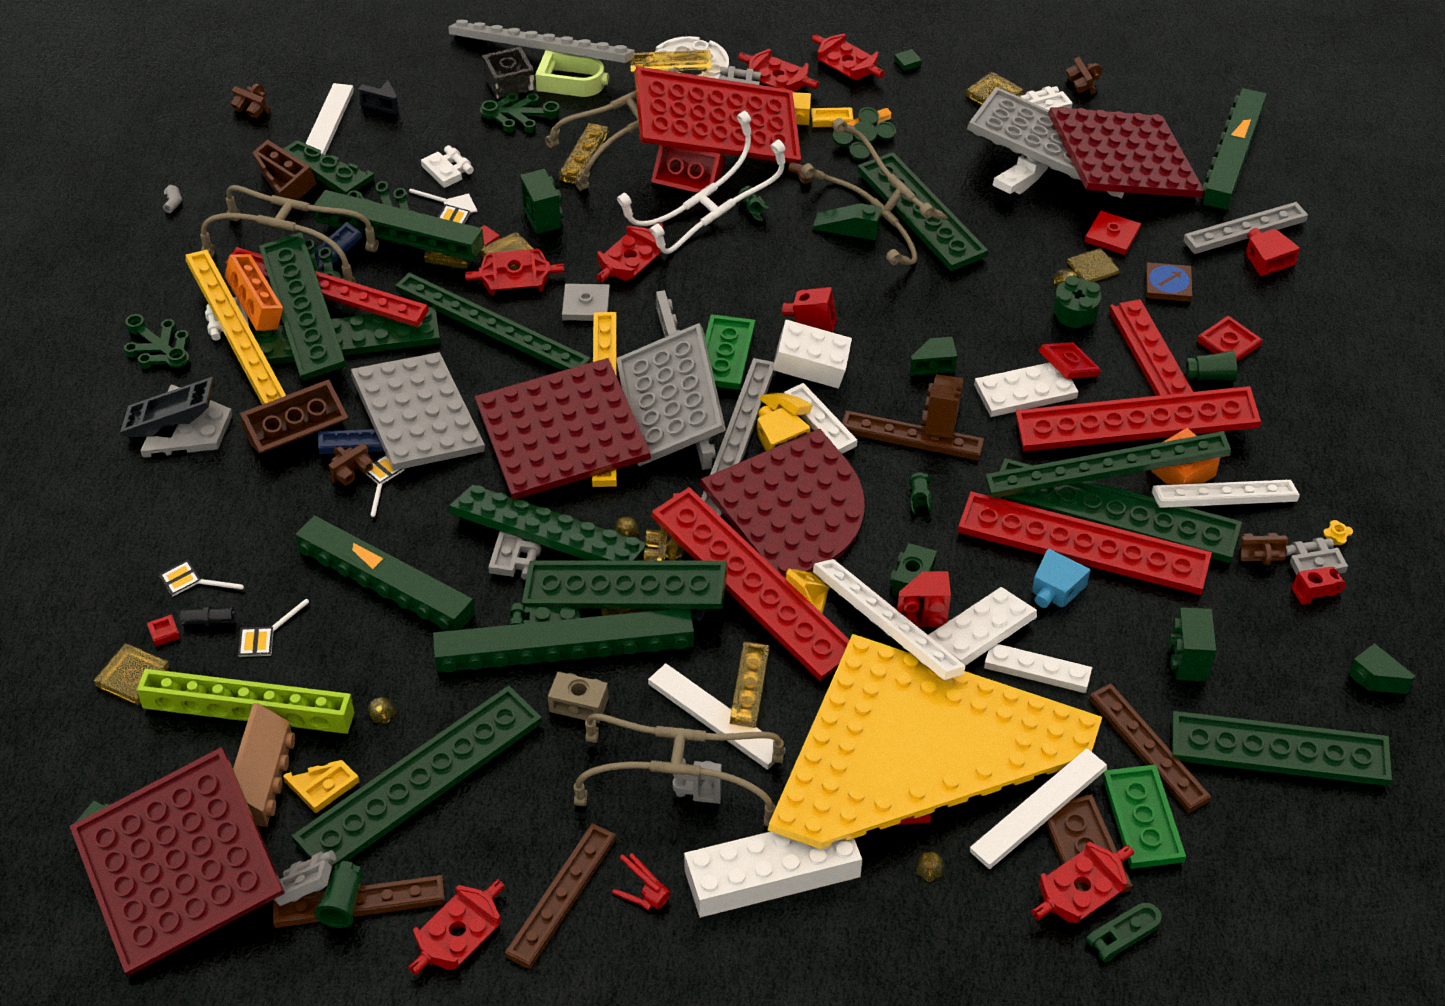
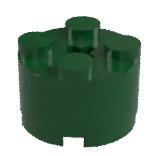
(1077, 302)

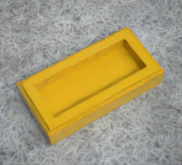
(825, 116)

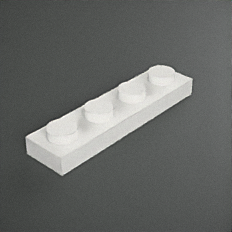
(823, 419)
(1038, 667)

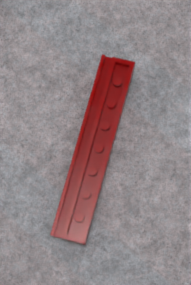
(1149, 348)

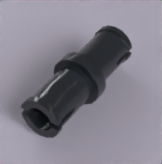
(207, 616)

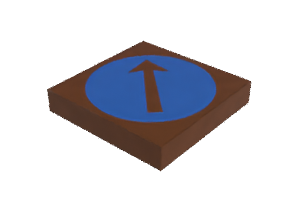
(1168, 282)

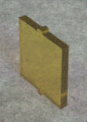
(1093, 265)

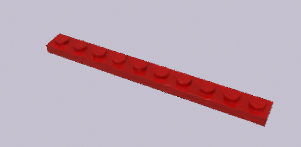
(359, 296)

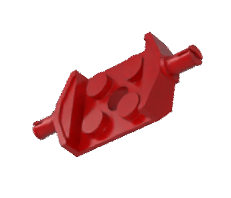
(846, 57)
(788, 75)
(638, 244)
(497, 275)
(1092, 866)
(467, 909)

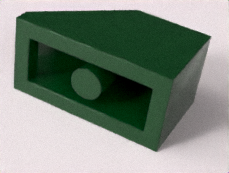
(934, 357)
(1380, 672)

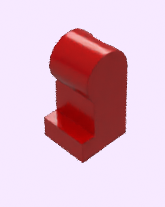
(1317, 583)

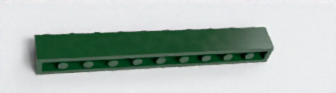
(563, 640)

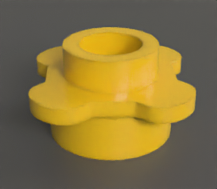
(1338, 532)

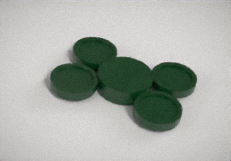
(868, 118)

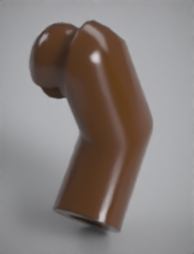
(796, 168)

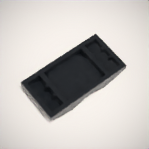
(167, 409)

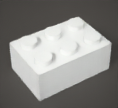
(812, 354)

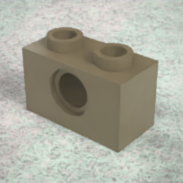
(564, 696)

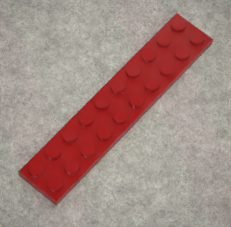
(1137, 418)
(1085, 542)
(755, 583)

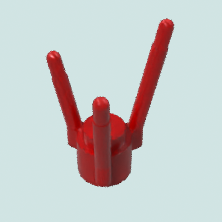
(654, 892)

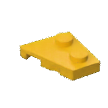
(322, 784)

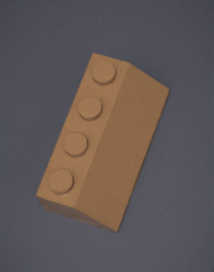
(263, 760)

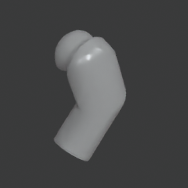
(174, 198)

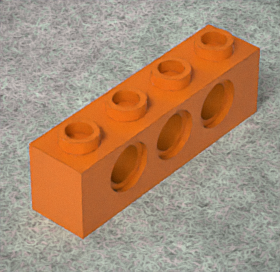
(253, 292)

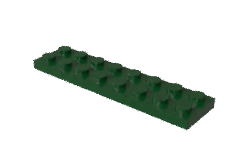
(945, 238)
(304, 306)
(357, 336)
(545, 526)
(626, 584)
(1281, 748)

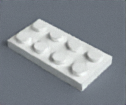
(1024, 389)
(984, 625)

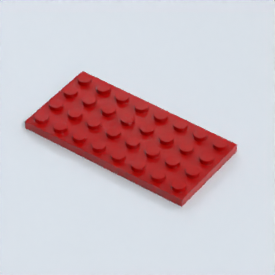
(704, 110)

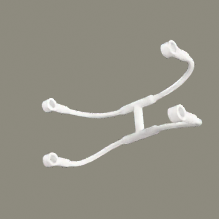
(658, 232)

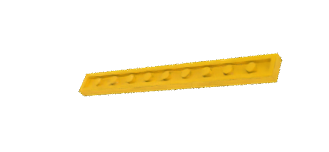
(234, 327)
(605, 347)

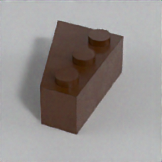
(283, 171)
(942, 406)

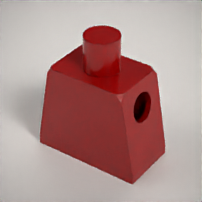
(1270, 251)
(813, 308)

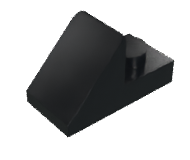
(380, 99)

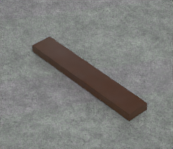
(912, 435)
(1150, 747)
(560, 896)
(370, 900)

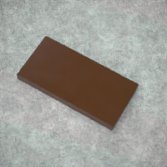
(1075, 827)

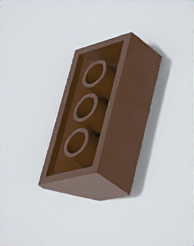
(293, 417)

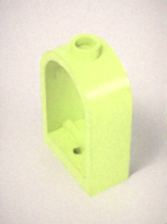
(570, 85)

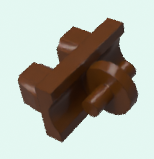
(1085, 74)
(252, 97)
(348, 461)
(1263, 548)

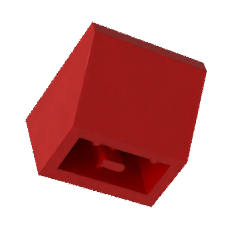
(926, 599)

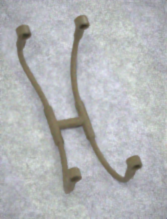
(552, 140)
(925, 210)
(279, 221)
(676, 765)

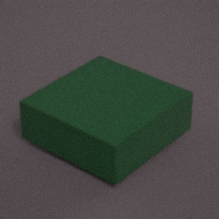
(907, 60)

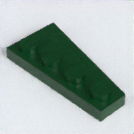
(329, 170)

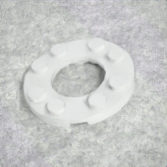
(718, 55)

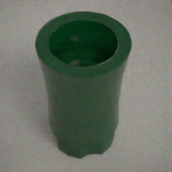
(1212, 367)
(340, 896)

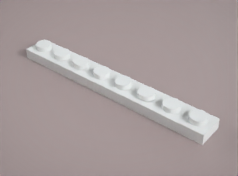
(889, 619)

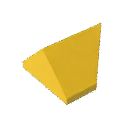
(809, 586)

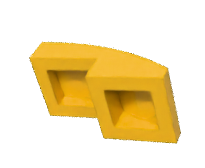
(792, 403)

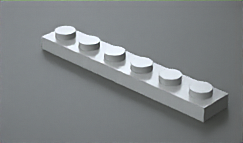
(1239, 228)

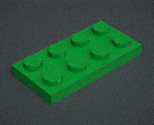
(728, 349)
(1143, 816)

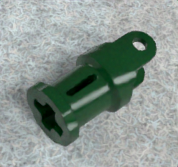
(754, 203)
(920, 491)

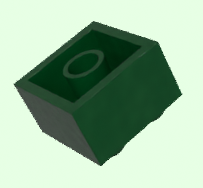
(541, 201)
(1192, 644)

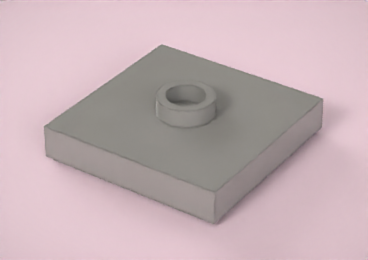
(584, 300)

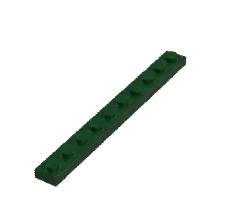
(491, 323)
(1107, 464)

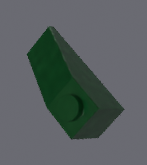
(853, 220)

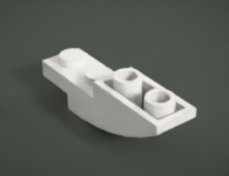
(1020, 176)

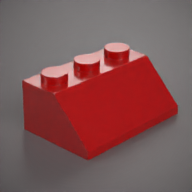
(687, 168)

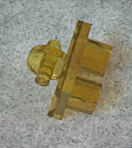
(658, 539)

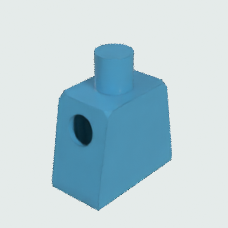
(1058, 580)

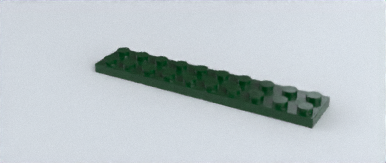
(1134, 514)
(419, 778)

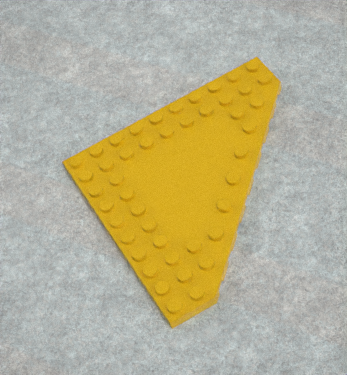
(908, 742)

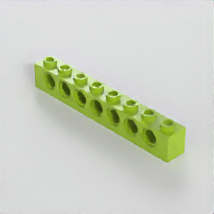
(235, 699)

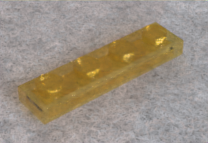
(667, 60)
(583, 151)
(749, 685)

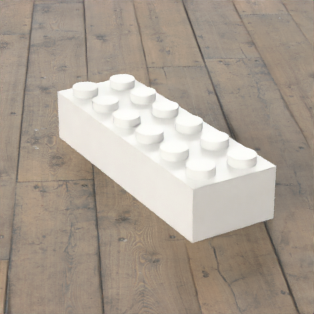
(764, 870)

